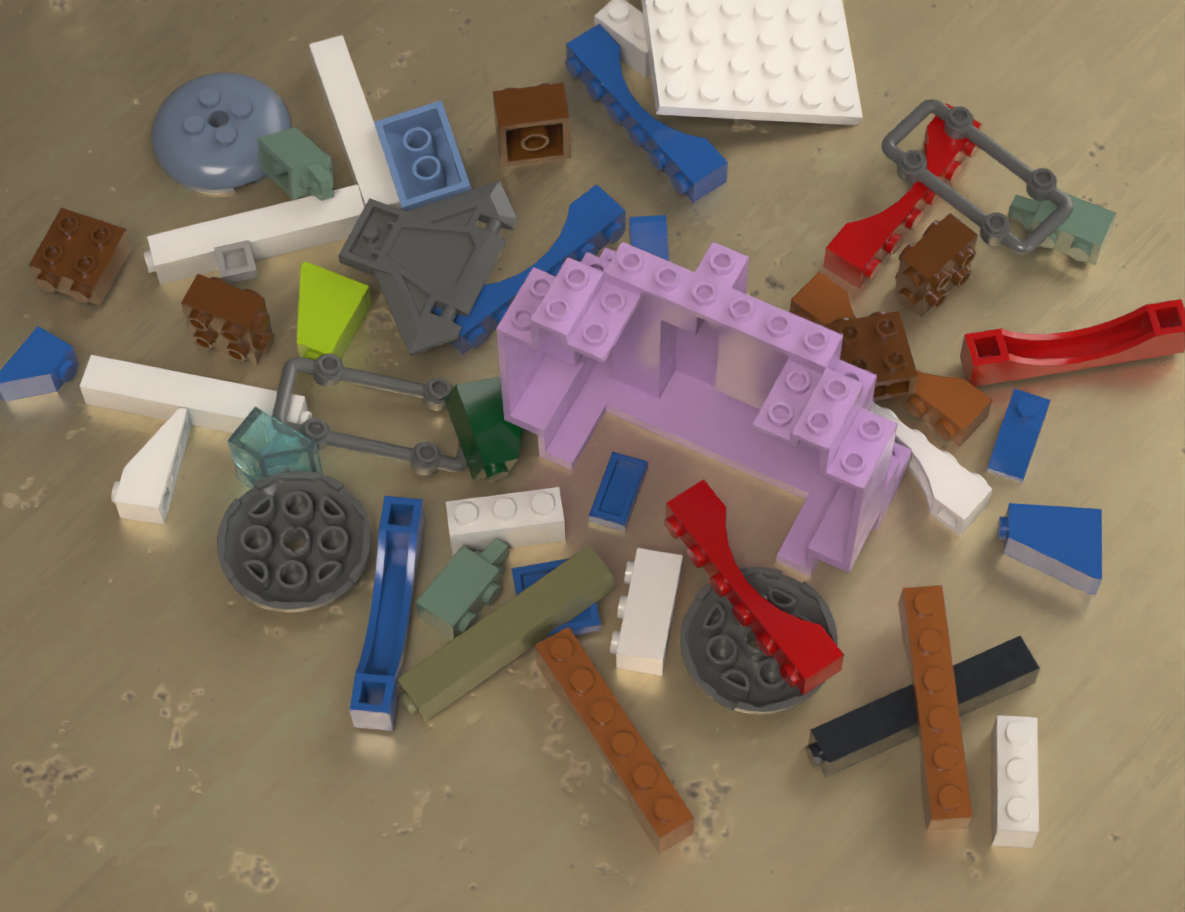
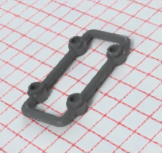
(995, 226)
(328, 372)

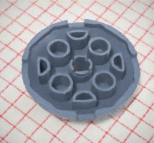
(211, 157)

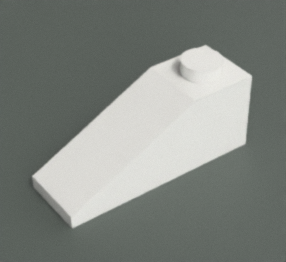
(152, 473)

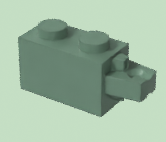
(296, 164)
(1079, 235)
(463, 589)

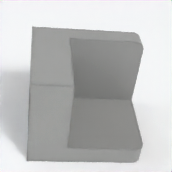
(236, 262)

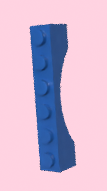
(687, 159)
(589, 227)
(384, 648)

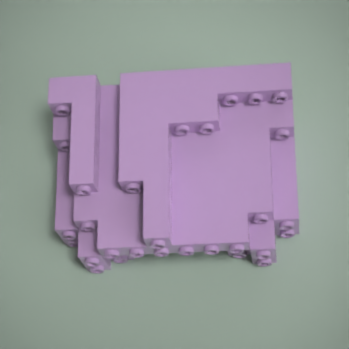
(709, 373)

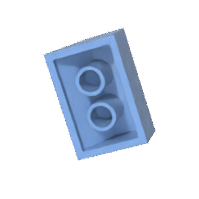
(422, 156)

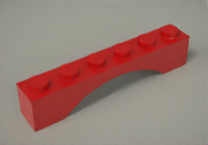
(863, 244)
(1010, 356)
(799, 646)

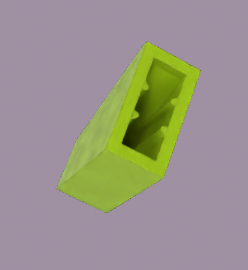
(329, 311)

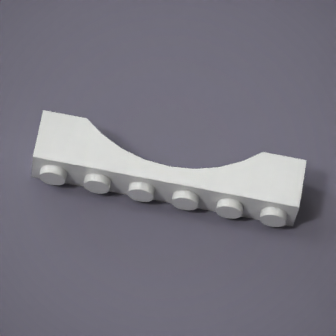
(950, 490)

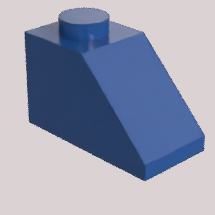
(38, 367)
(1018, 435)

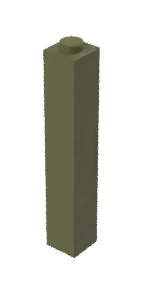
(505, 634)

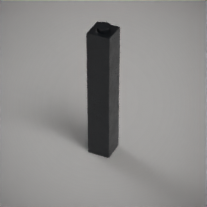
(894, 718)

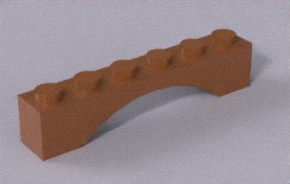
(945, 403)
(938, 719)
(640, 776)

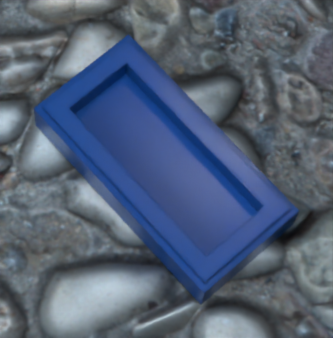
(618, 491)

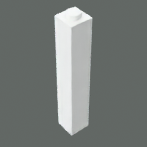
(353, 121)
(270, 229)
(162, 392)

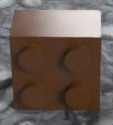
(532, 124)

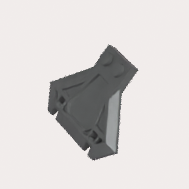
(431, 258)

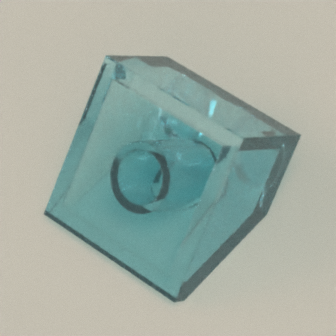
(269, 447)

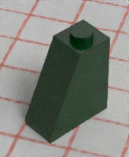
(484, 436)

